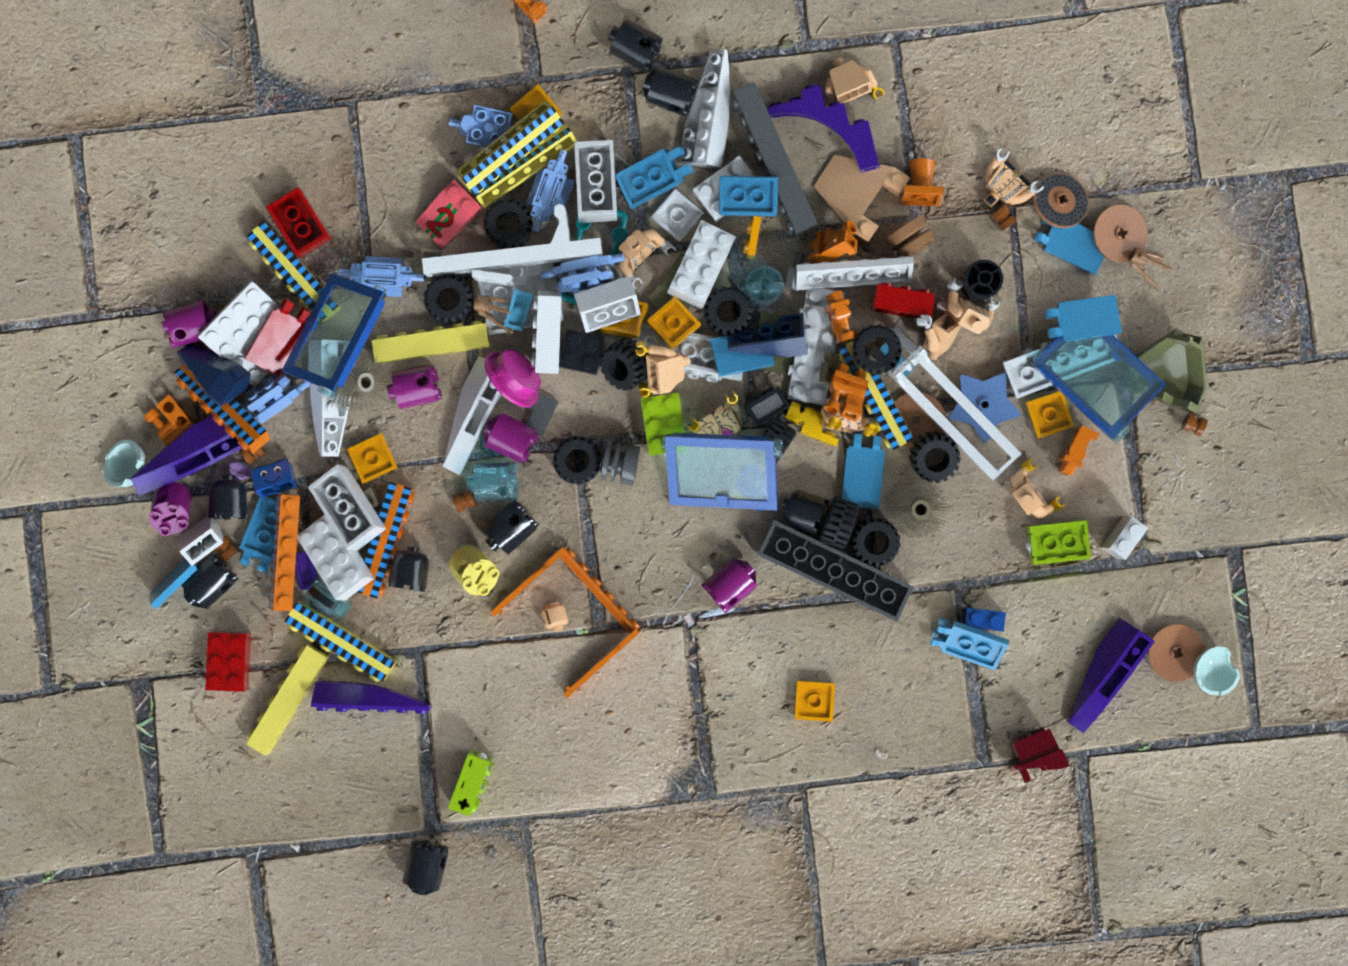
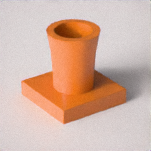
(921, 189)

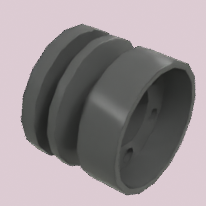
(620, 463)

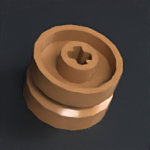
(911, 238)

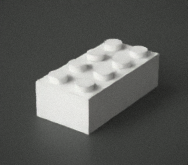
(595, 181)
(701, 264)
(548, 331)
(346, 507)
(339, 568)

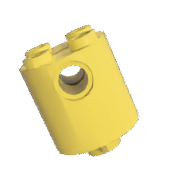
(473, 570)

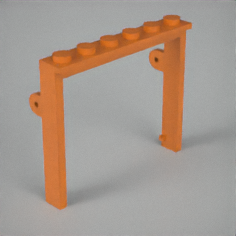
(604, 597)

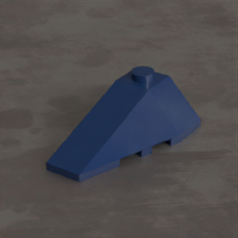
(780, 338)
(216, 374)

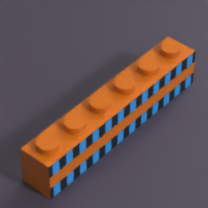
(230, 415)
(383, 546)
(284, 552)

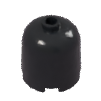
(227, 499)
(805, 510)
(409, 569)

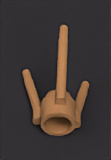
(1141, 257)
(484, 304)

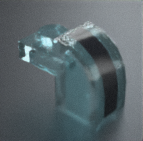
(324, 600)

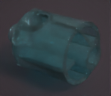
(773, 286)
(494, 481)

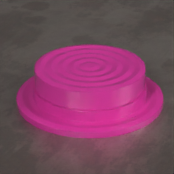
(513, 377)

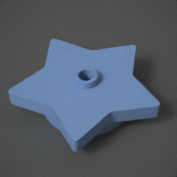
(994, 393)

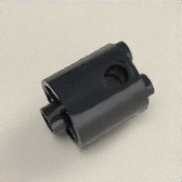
(634, 44)
(669, 90)
(981, 280)
(504, 532)
(208, 582)
(425, 867)

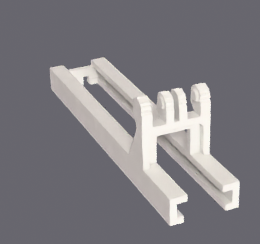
(559, 250)
(919, 355)

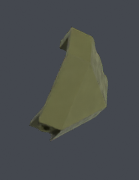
(1181, 366)

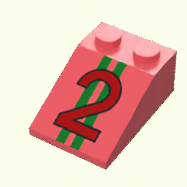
(449, 214)

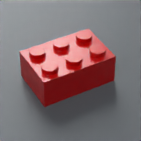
(299, 222)
(902, 301)
(228, 661)

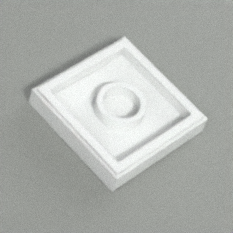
(677, 215)
(492, 277)

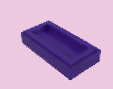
(305, 571)

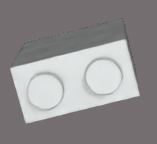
(1124, 537)
(200, 540)

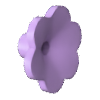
(240, 470)

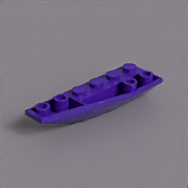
(188, 453)
(1108, 671)
(363, 697)

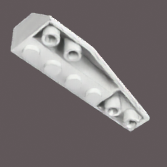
(709, 115)
(472, 414)
(328, 421)

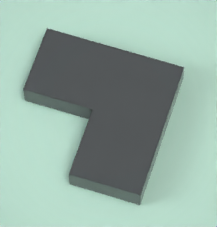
(790, 281)
(542, 413)

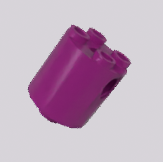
(187, 322)
(409, 387)
(510, 437)
(170, 508)
(731, 583)

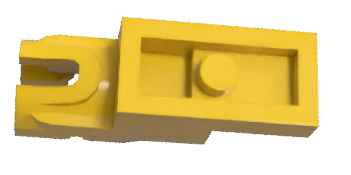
(811, 423)

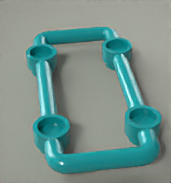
(619, 235)

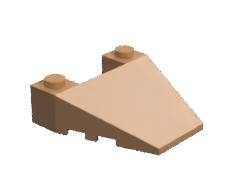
(851, 192)

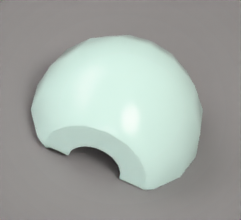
(123, 462)
(1215, 671)

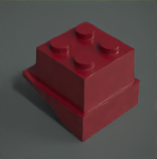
(1037, 752)

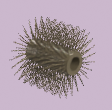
(359, 385)
(926, 507)

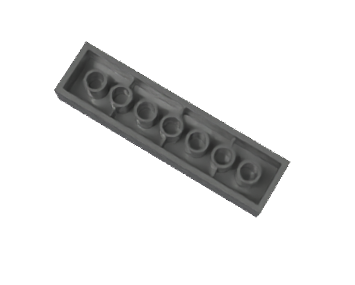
(774, 159)
(835, 570)

